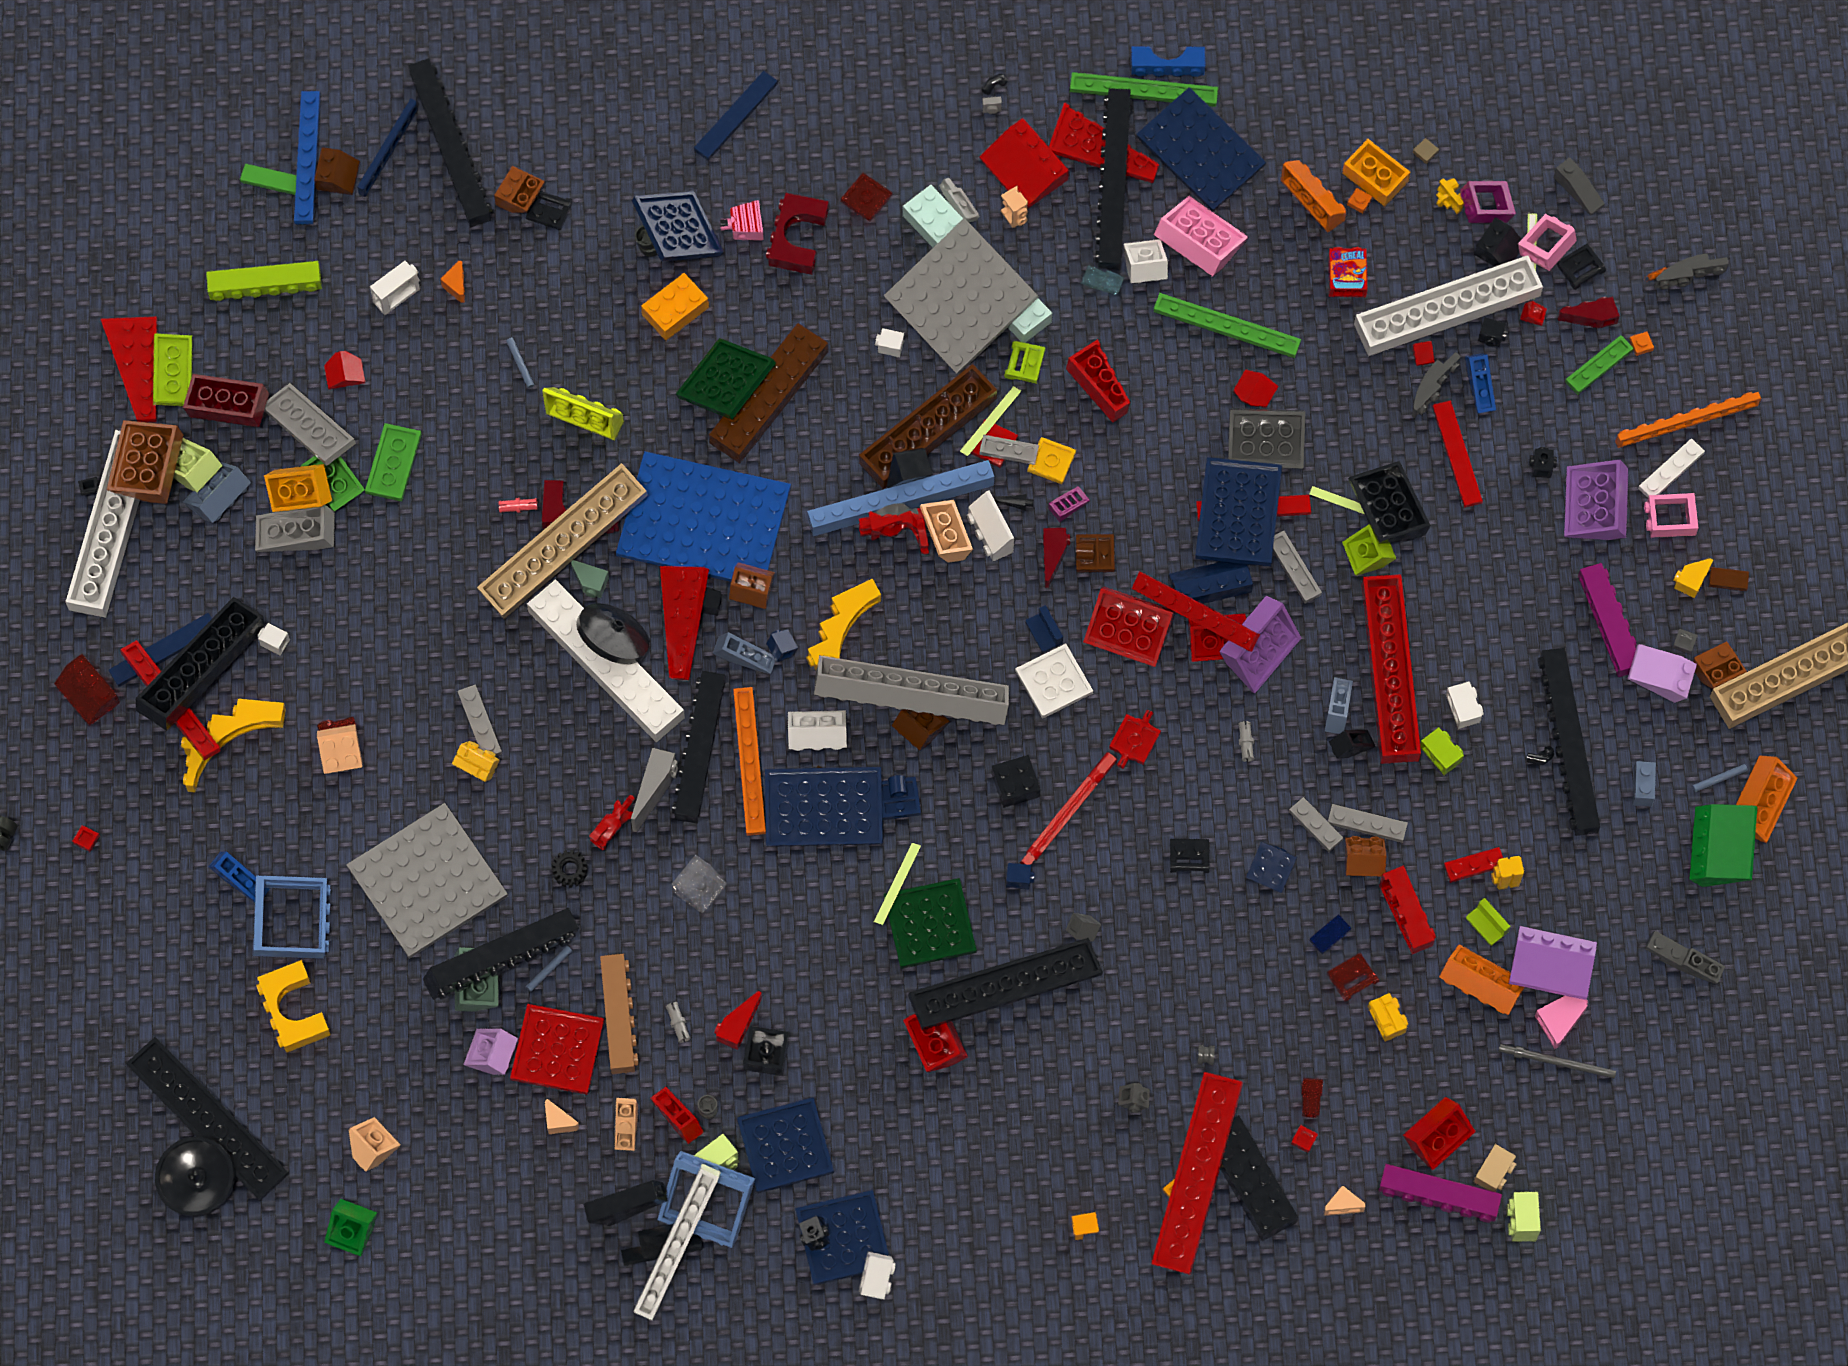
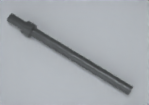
(1520, 1052)

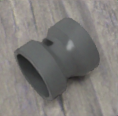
(705, 1103)

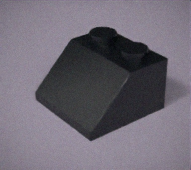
(1498, 244)

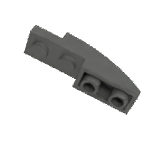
(1682, 272)
(1431, 383)
(1684, 959)

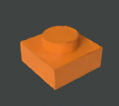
(1359, 200)
(1641, 343)

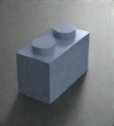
(1644, 783)

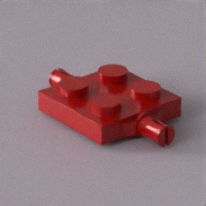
(1135, 739)

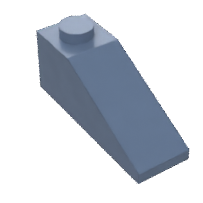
(743, 653)
(1338, 705)

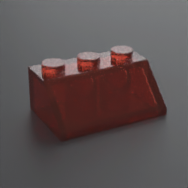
(86, 690)

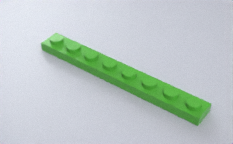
(1139, 88)
(1227, 325)

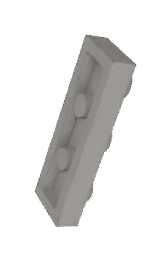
(1009, 449)
(1315, 824)

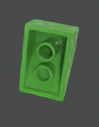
(341, 481)

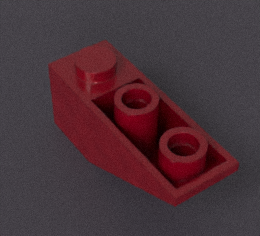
(1592, 314)

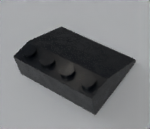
(1390, 504)

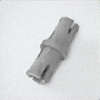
(1246, 741)
(678, 1022)

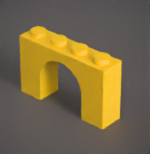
(274, 987)

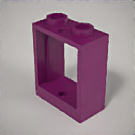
(1502, 198)

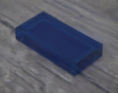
(1330, 934)

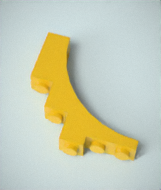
(846, 609)
(246, 717)

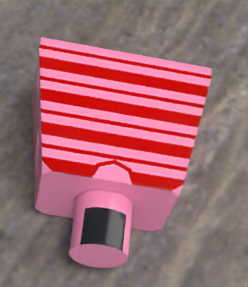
(744, 222)

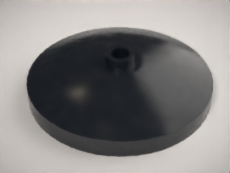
(612, 633)
(181, 1165)

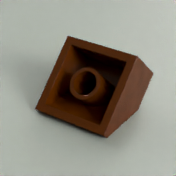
(336, 171)
(919, 728)

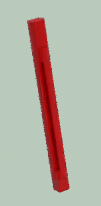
(1069, 808)

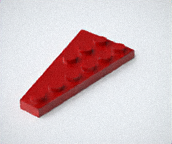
(1082, 141)
(134, 354)
(682, 604)

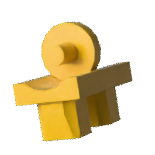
(1448, 196)

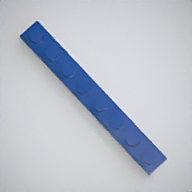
(307, 157)

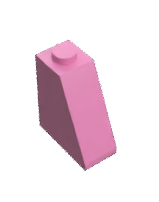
(1560, 1017)

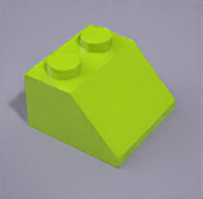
(1366, 553)

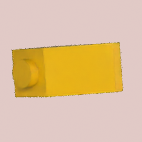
(1692, 577)

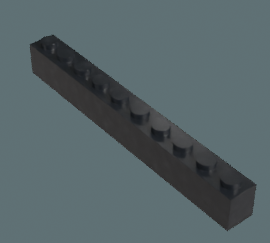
(450, 143)
(1113, 178)
(1570, 741)

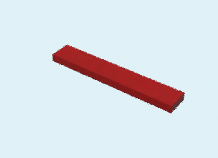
(1457, 454)
(1287, 506)

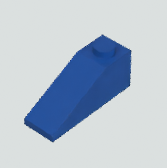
(1480, 382)
(235, 874)

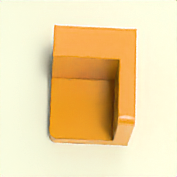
(1084, 1225)

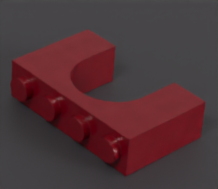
(793, 210)
(553, 504)

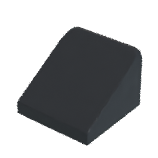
(88, 486)

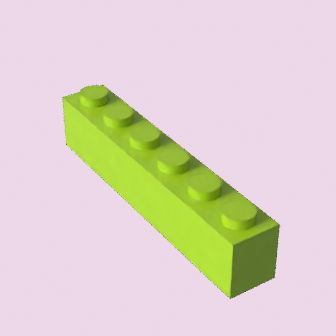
(264, 280)

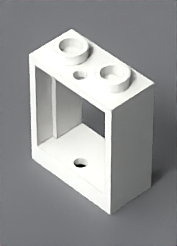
(395, 287)

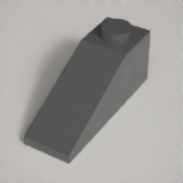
(1577, 184)

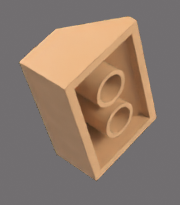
(947, 530)

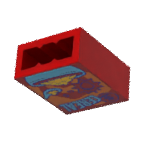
(1347, 272)

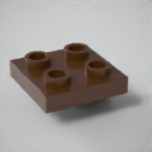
(1095, 553)

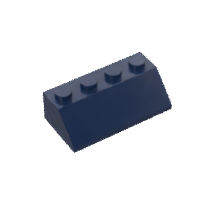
(1213, 581)

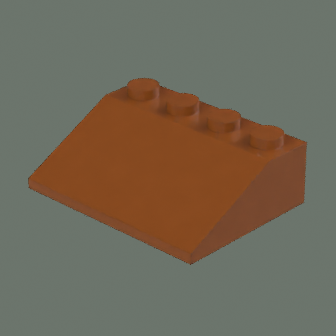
(145, 461)

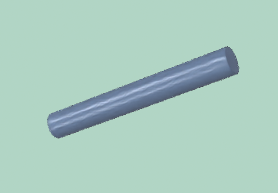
(520, 363)
(1719, 778)
(548, 969)

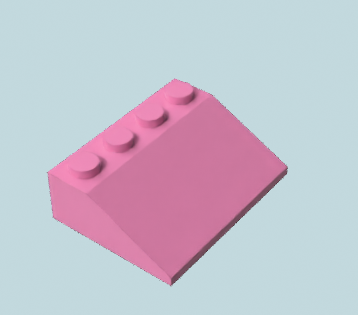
(1200, 235)

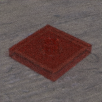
(866, 197)

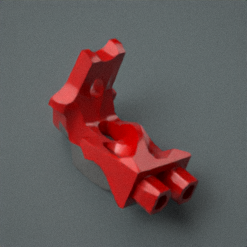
(892, 520)

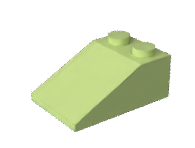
(195, 465)

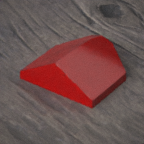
(344, 370)
(1255, 389)

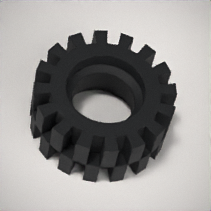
(567, 857)

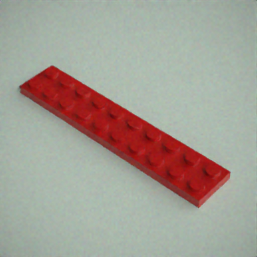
(1197, 1173)

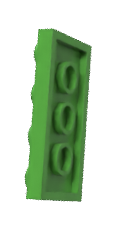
(393, 462)

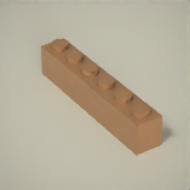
(618, 1014)

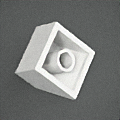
(1146, 261)

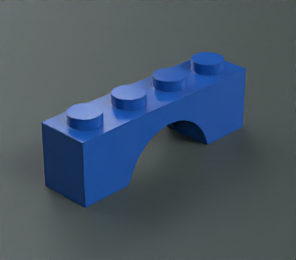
(1147, 63)

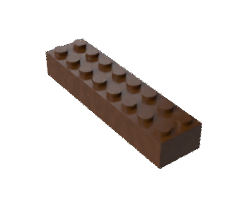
(795, 362)
(931, 422)

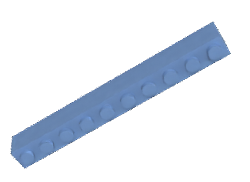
(911, 494)

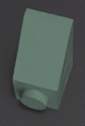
(590, 578)

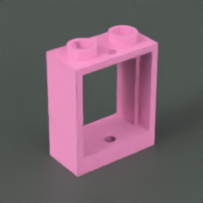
(1539, 256)
(1688, 529)

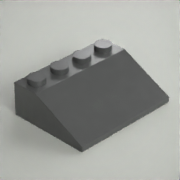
(1267, 436)

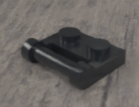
(546, 214)
(1577, 261)
(1189, 850)

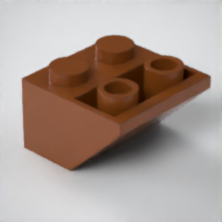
(518, 191)
(751, 585)
(1718, 665)
(1365, 856)

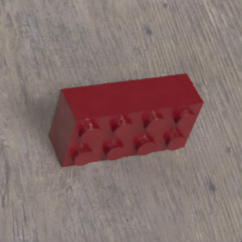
(226, 400)

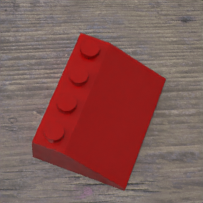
(1026, 162)
(1129, 626)

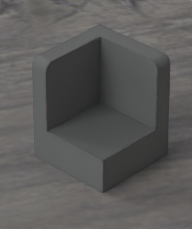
(1083, 926)

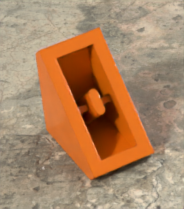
(454, 281)

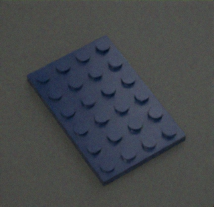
(1201, 149)
(1238, 511)
(823, 806)

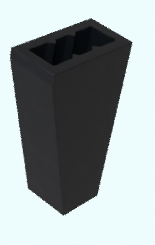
(625, 1203)

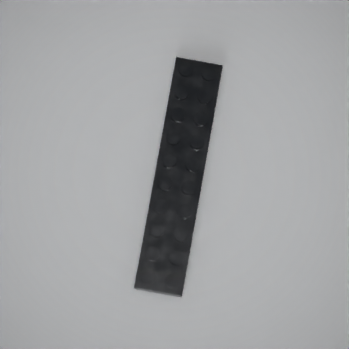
(1005, 983)
(206, 1116)

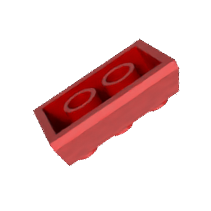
(1205, 643)
(937, 1045)
(1439, 1133)

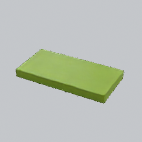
(171, 368)

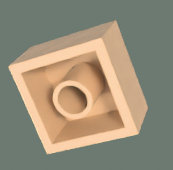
(339, 749)

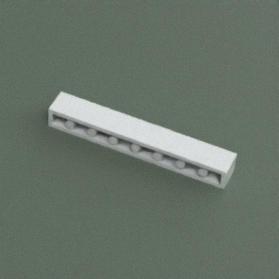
(677, 1241)

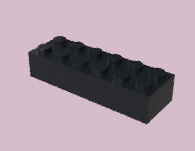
(1255, 1184)

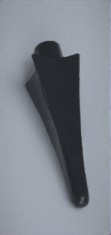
(1016, 501)

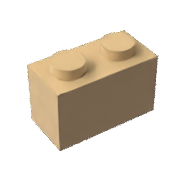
(1495, 1169)

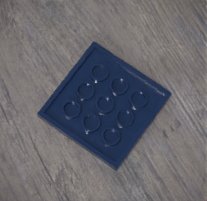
(677, 226)
(785, 1145)
(853, 1233)

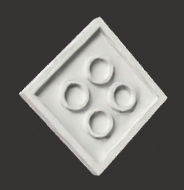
(1054, 681)

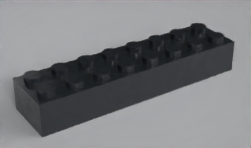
(199, 663)
(500, 954)

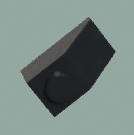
(1351, 743)

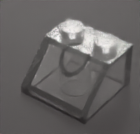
(698, 884)

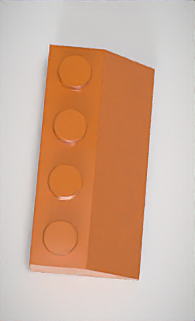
(1313, 195)
(1768, 790)
(1481, 979)

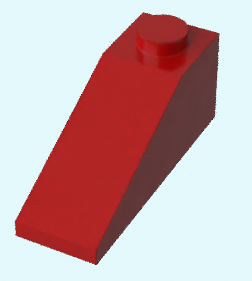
(735, 1025)
(677, 1115)

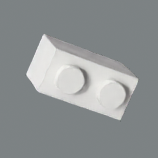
(1464, 704)
(876, 1275)

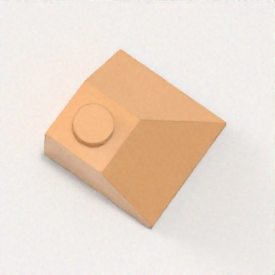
(371, 1143)

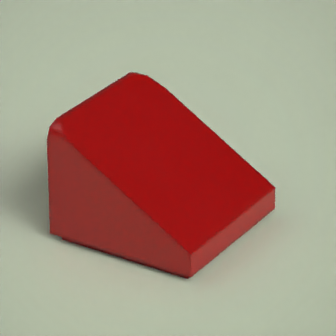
(1533, 313)
(1423, 353)

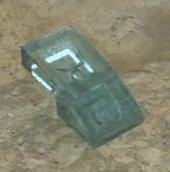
(1103, 281)

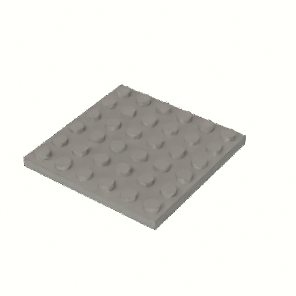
(961, 296)
(427, 880)

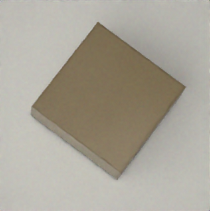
(1425, 151)

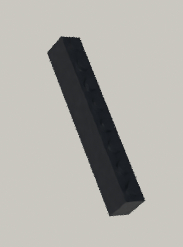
(699, 747)

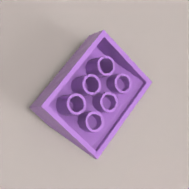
(1596, 500)
(1275, 642)
(1552, 963)

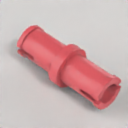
(518, 505)

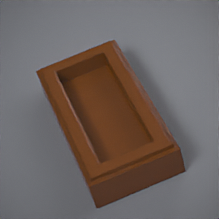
(1728, 579)

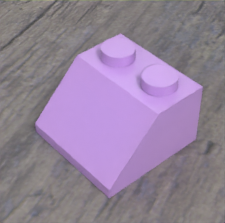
(491, 1051)

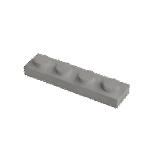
(1295, 568)
(479, 720)
(1367, 823)

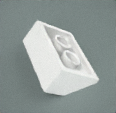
(990, 527)
(817, 730)

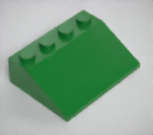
(1723, 844)

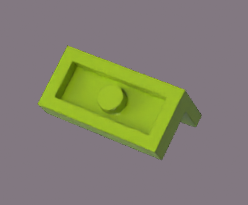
(1488, 922)

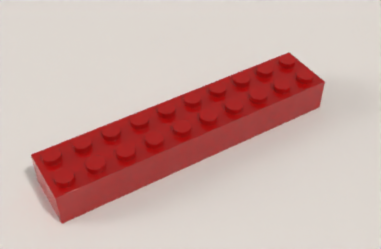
(1391, 669)

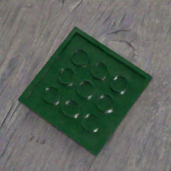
(725, 378)
(931, 924)

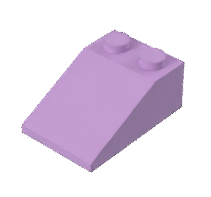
(1662, 672)

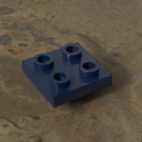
(900, 797)
(1271, 866)

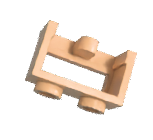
(1015, 207)

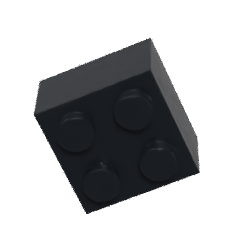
(1015, 781)
(766, 1051)

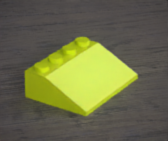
(582, 412)

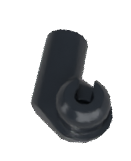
(992, 81)
(1541, 759)

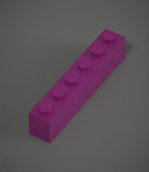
(1609, 617)
(1440, 1193)

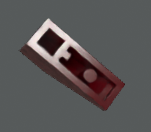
(1054, 549)

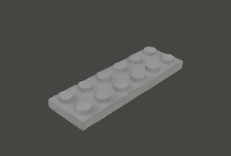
(308, 424)

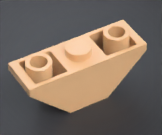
(626, 1124)

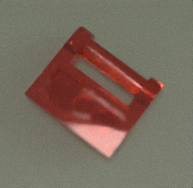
(1350, 971)

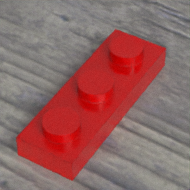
(1472, 864)

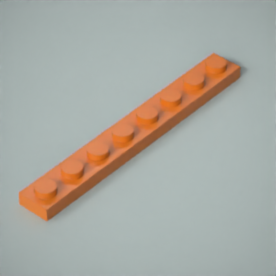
(1689, 419)
(749, 761)

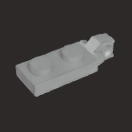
(958, 200)

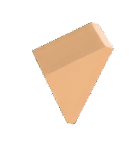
(558, 1120)
(1344, 1203)

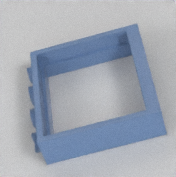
(291, 883)
(728, 1178)

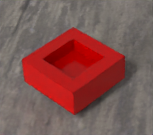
(86, 838)
(1304, 1138)

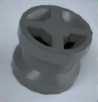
(1206, 1054)

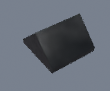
(908, 467)

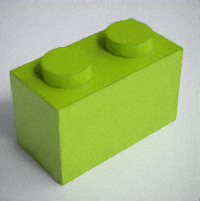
(1441, 750)

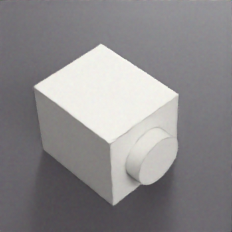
(890, 342)
(273, 639)

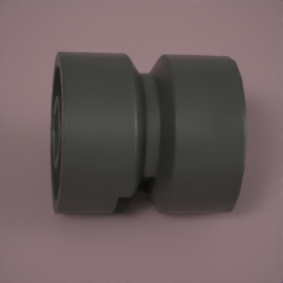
(644, 242)
(7, 830)

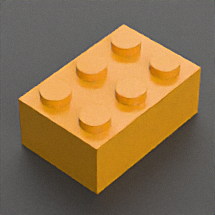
(1376, 172)
(675, 306)
(298, 488)

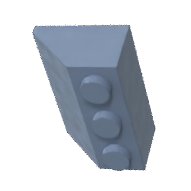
(218, 493)

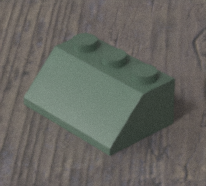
(477, 996)

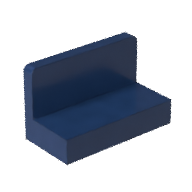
(1044, 630)

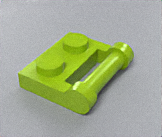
(1030, 365)

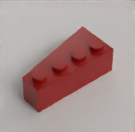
(1098, 380)
(1407, 910)

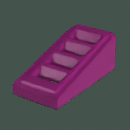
(1061, 515)

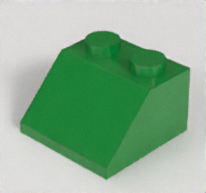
(350, 1227)

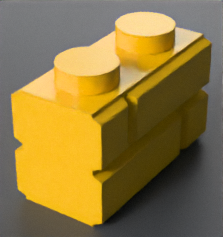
(476, 761)
(1508, 872)
(1387, 1016)

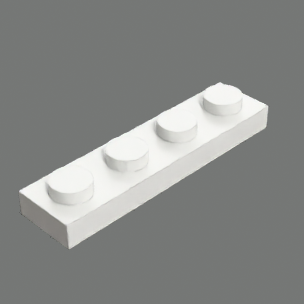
(1672, 469)

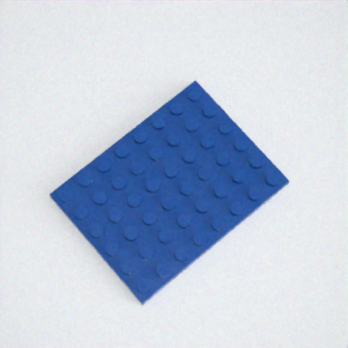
(703, 517)

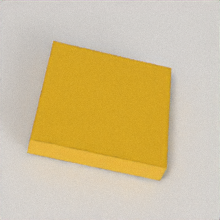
(1052, 461)

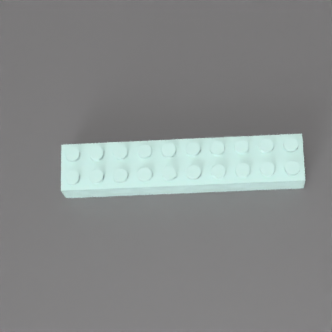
(934, 220)

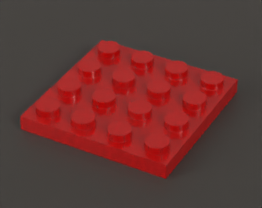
(557, 1049)

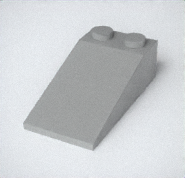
(295, 530)
(656, 780)

